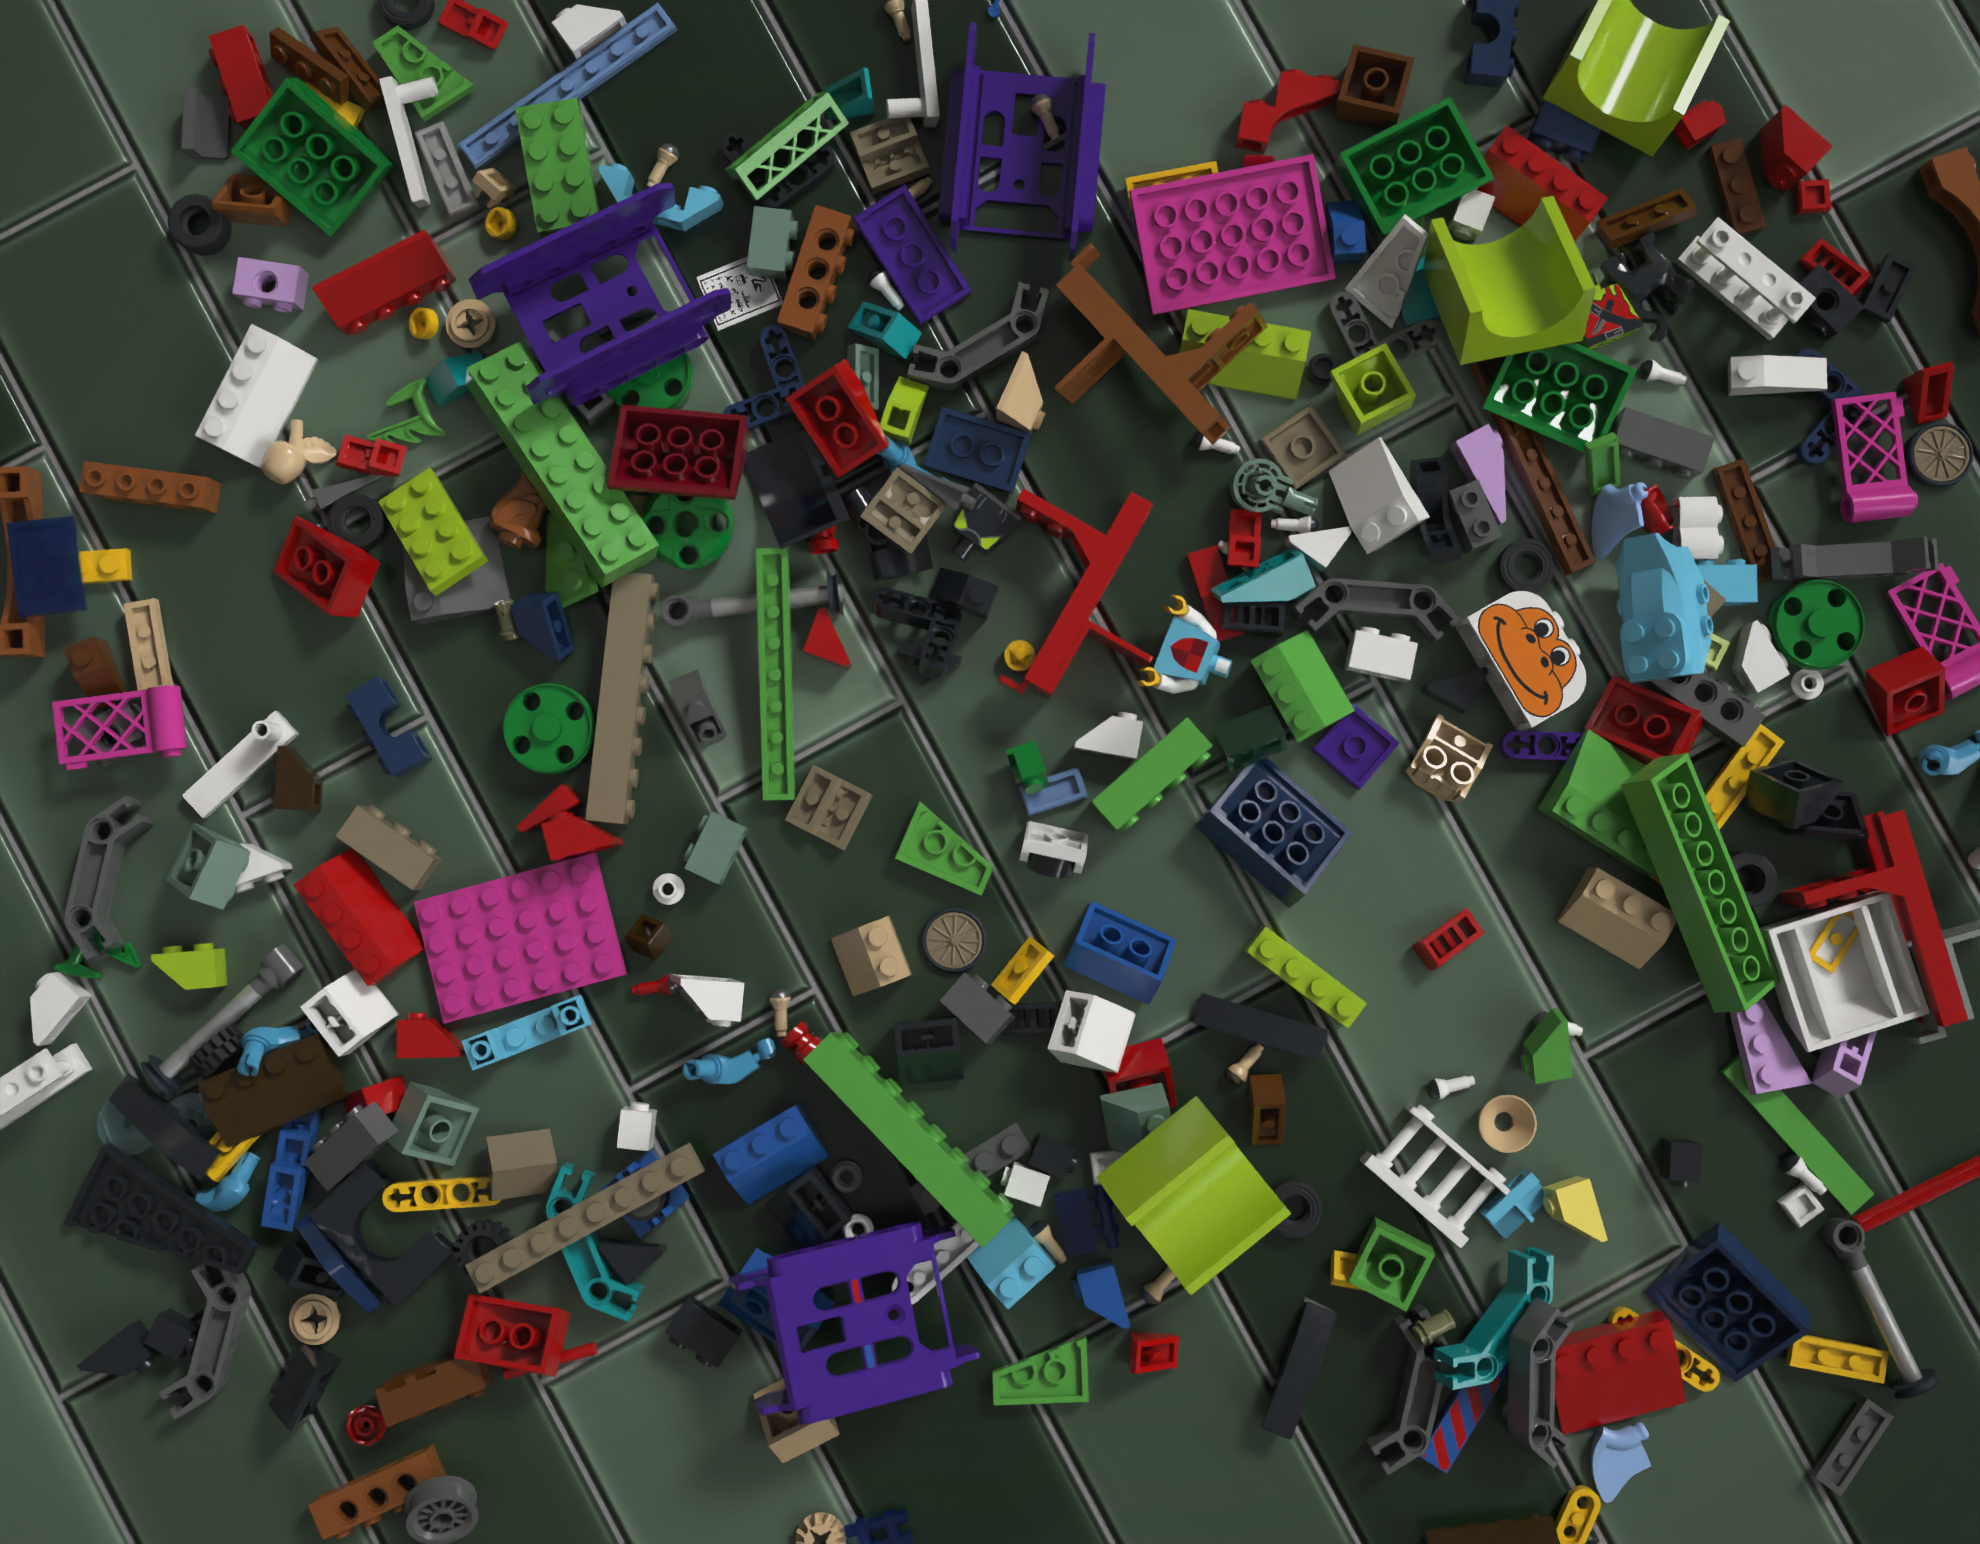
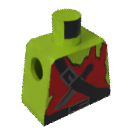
(1609, 317)

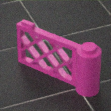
(1881, 498)
(1962, 669)
(162, 725)

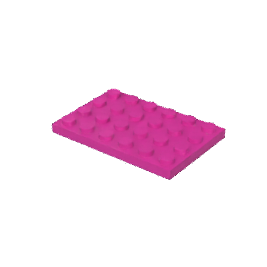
(1232, 234)
(520, 938)

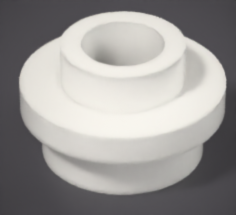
(1799, 688)
(677, 894)
(857, 1219)

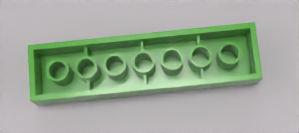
(561, 466)
(1700, 883)
(910, 1137)

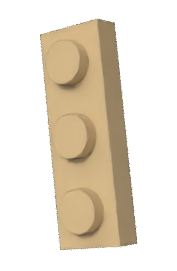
(148, 644)

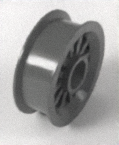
(441, 1510)

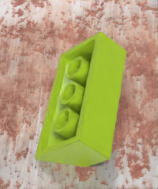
(1266, 366)

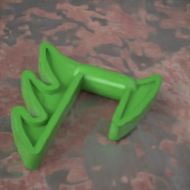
(422, 423)

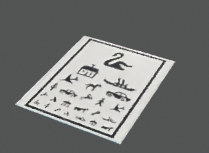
(748, 293)

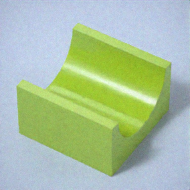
(1632, 72)
(1512, 291)
(1193, 1195)

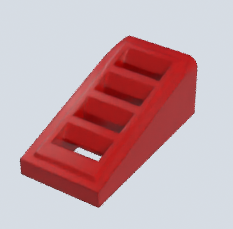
(1850, 268)
(558, 801)
(1426, 952)

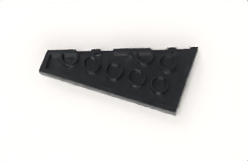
(148, 1211)

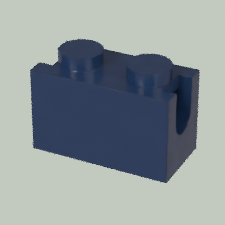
(1562, 133)

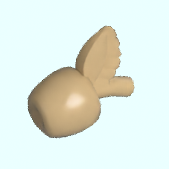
(287, 460)

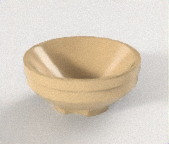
(1518, 1134)

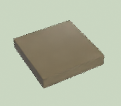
(1302, 447)

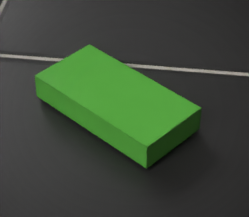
(1602, 463)

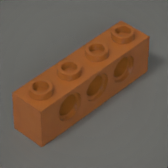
(823, 225)
(150, 487)
(329, 1508)

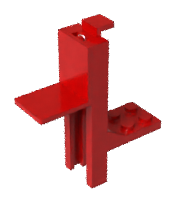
(1101, 558)

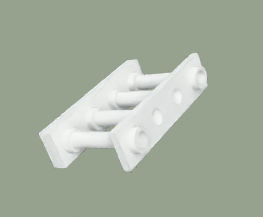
(1744, 279)
(39, 1080)
(1429, 1204)

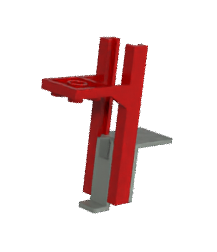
(1898, 871)

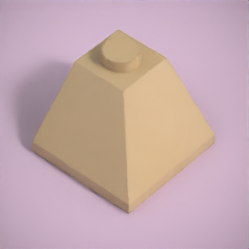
(1021, 399)

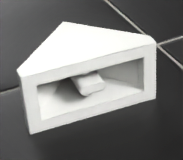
(1319, 546)

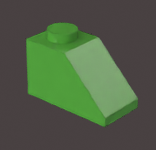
(1548, 1050)

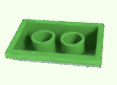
(1302, 685)

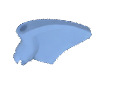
(1615, 516)
(1617, 1458)

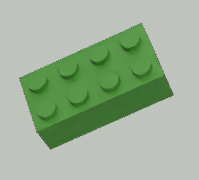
(557, 164)
(1147, 777)

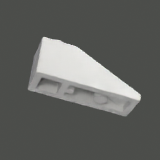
(1775, 374)

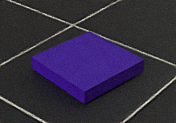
(1355, 747)

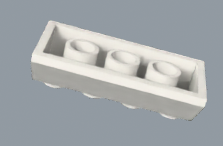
(256, 395)

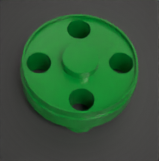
(654, 384)
(689, 525)
(1816, 624)
(549, 728)

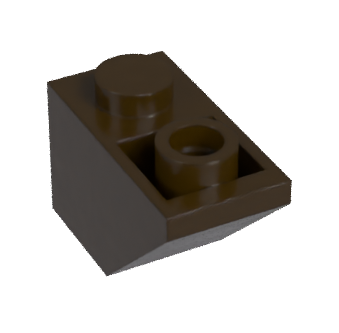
(296, 782)

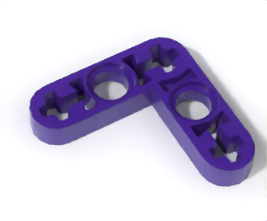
(1523, 737)

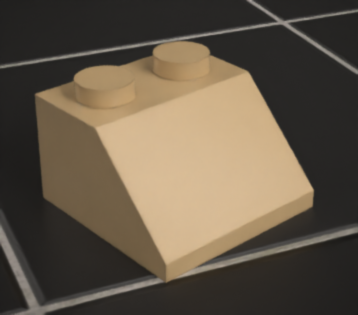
(871, 956)
(788, 1437)

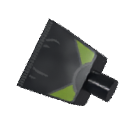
(984, 525)

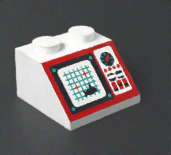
(712, 997)

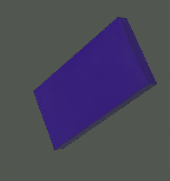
(912, 255)

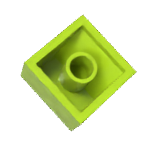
(1372, 389)

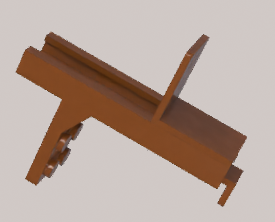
(1178, 374)

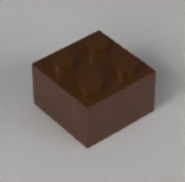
(1374, 87)

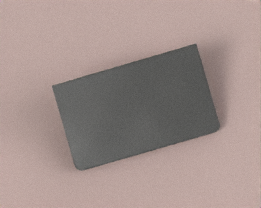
(205, 126)

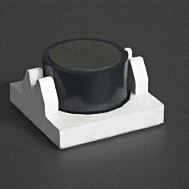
(1053, 850)

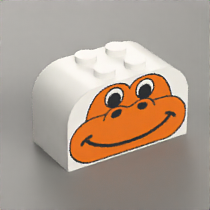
(1526, 657)

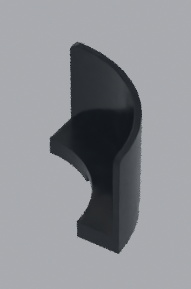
(794, 488)

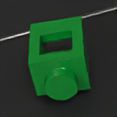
(1028, 767)

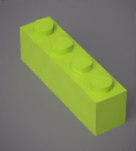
(1304, 977)

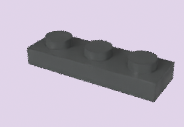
(1852, 1445)

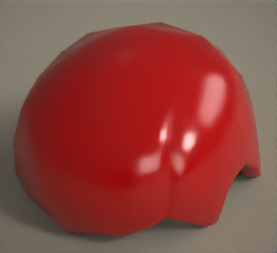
(1656, 512)

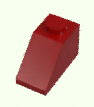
(426, 1038)

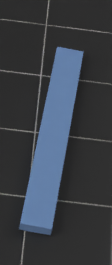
(572, 82)

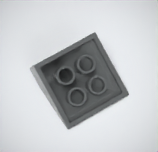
(468, 596)

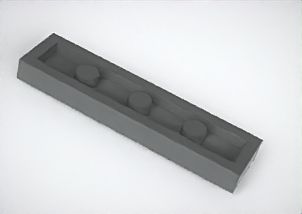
(986, 1156)

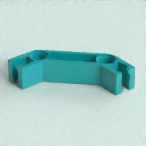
(585, 1258)
(1487, 1345)

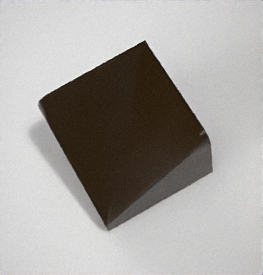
(649, 937)

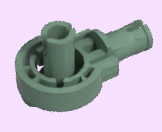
(1266, 489)

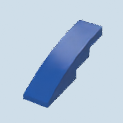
(289, 1172)

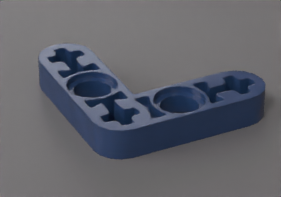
(784, 385)
(1845, 389)
(336, 1266)

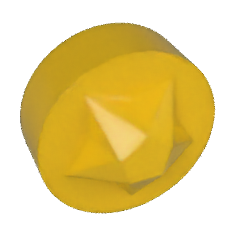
(501, 223)
(423, 323)
(1019, 655)

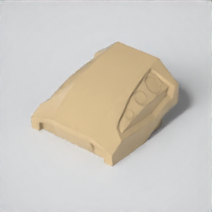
(1448, 761)

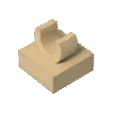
(494, 184)

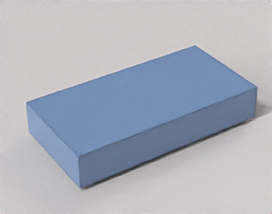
(1063, 789)

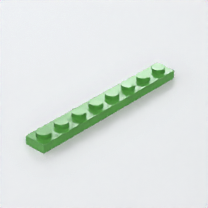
(775, 673)

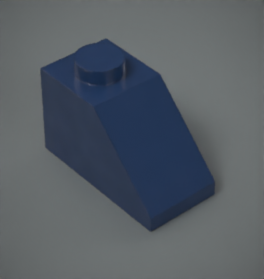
(543, 623)

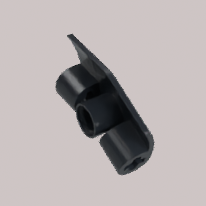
(886, 557)

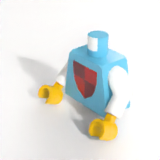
(1186, 653)

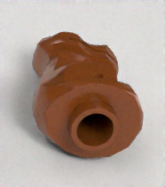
(519, 515)

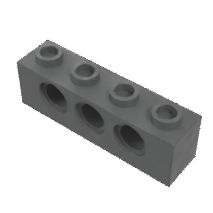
(1744, 712)

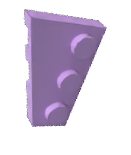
(1765, 1052)

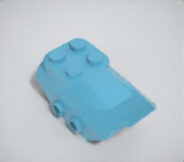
(1661, 610)

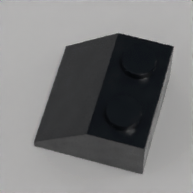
(1791, 792)
(303, 1384)

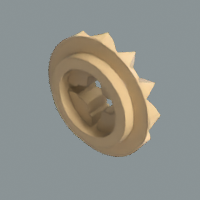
(458, 318)
(307, 1331)
(820, 1523)

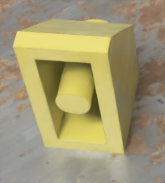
(1575, 1206)

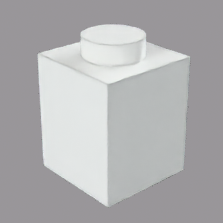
(1470, 215)
(637, 1127)
(1025, 1183)

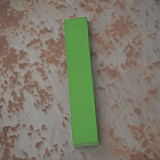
(1803, 1140)

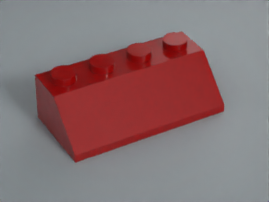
(1527, 174)
(385, 283)
(360, 916)

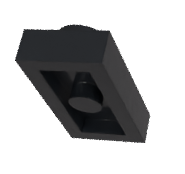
(1888, 288)

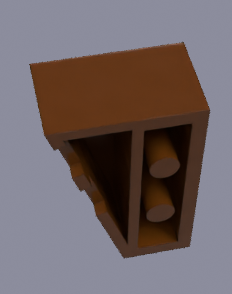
(431, 1387)

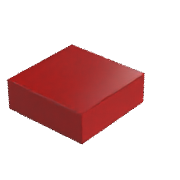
(1812, 196)

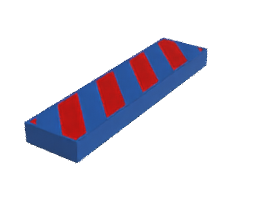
(1459, 1421)

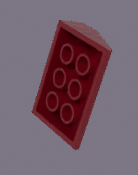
(679, 452)

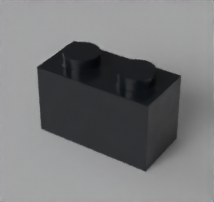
(703, 1332)

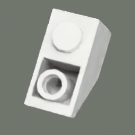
(1756, 659)
(261, 866)

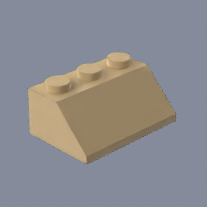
(1617, 917)

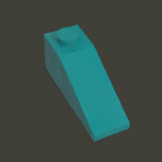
(1276, 579)

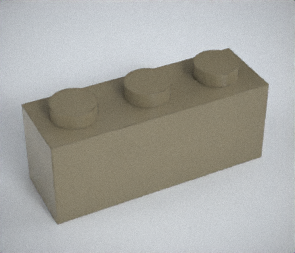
(389, 846)

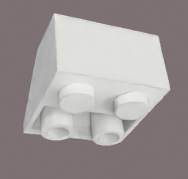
(349, 1012)
(1090, 1032)

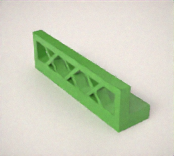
(779, 136)

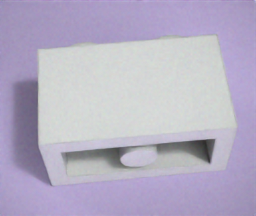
(1381, 655)

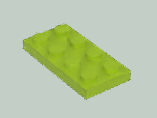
(433, 531)

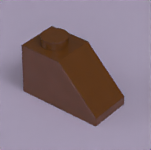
(95, 668)
(1267, 1109)

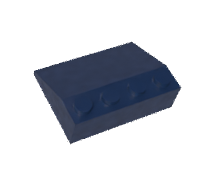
(1274, 830)
(1729, 1303)

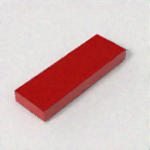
(1208, 573)

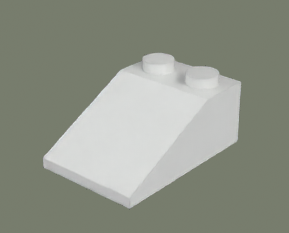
(1376, 496)

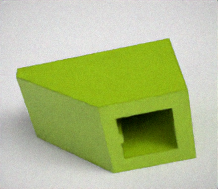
(903, 410)
(193, 969)

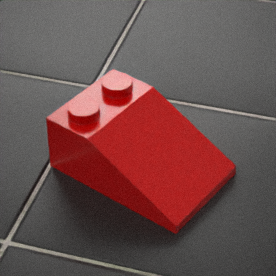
(839, 418)
(325, 568)
(1644, 722)
(512, 1335)

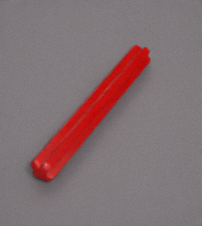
(1919, 1195)

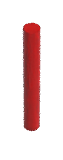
(567, 1356)

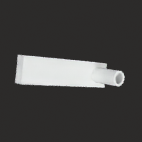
(395, 98)
(927, 104)
(240, 764)

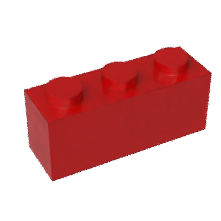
(241, 72)

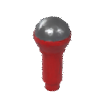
(661, 986)

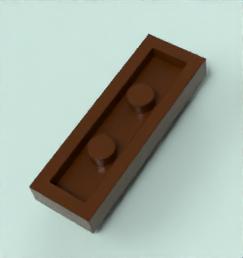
(341, 53)
(309, 66)
(1736, 186)
(1646, 218)

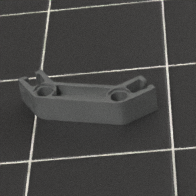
(984, 348)
(1855, 560)
(1379, 600)
(98, 875)
(216, 1337)
(1532, 1379)
(1416, 1402)

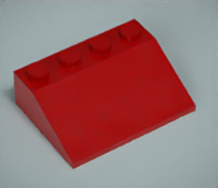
(1617, 1372)

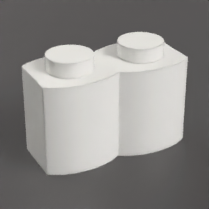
(1697, 525)

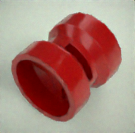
(823, 542)
(800, 1041)

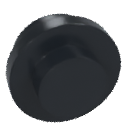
(1320, 367)

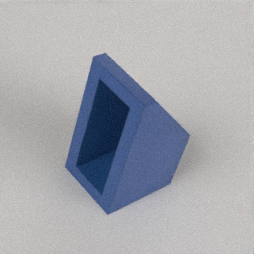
(1345, 232)
(1101, 1292)

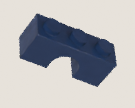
(1491, 62)
(371, 706)

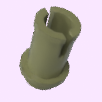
(506, 623)
(1433, 1327)

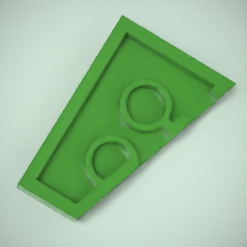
(943, 853)

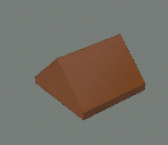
(252, 202)

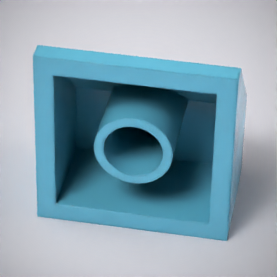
(1011, 1262)

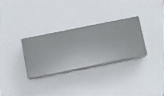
(447, 170)

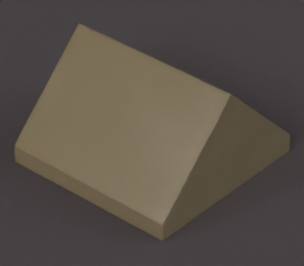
(521, 1164)

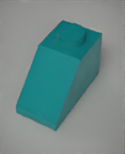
(885, 329)

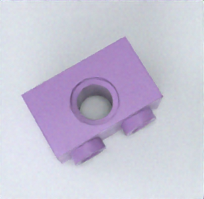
(254, 276)

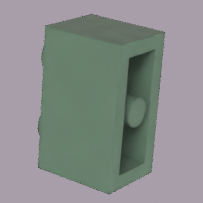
(771, 243)
(715, 847)

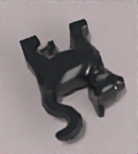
(1652, 274)

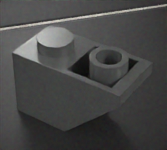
(697, 708)

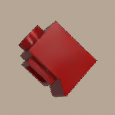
(1699, 123)

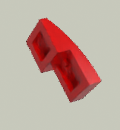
(473, 24)
(370, 457)
(1244, 539)

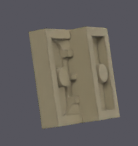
(890, 153)
(903, 510)
(828, 807)

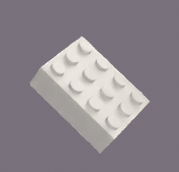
(1870, 986)

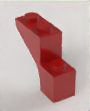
(1293, 97)

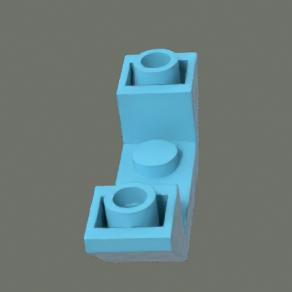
(699, 204)
(526, 1032)

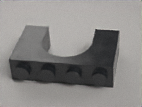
(341, 1221)

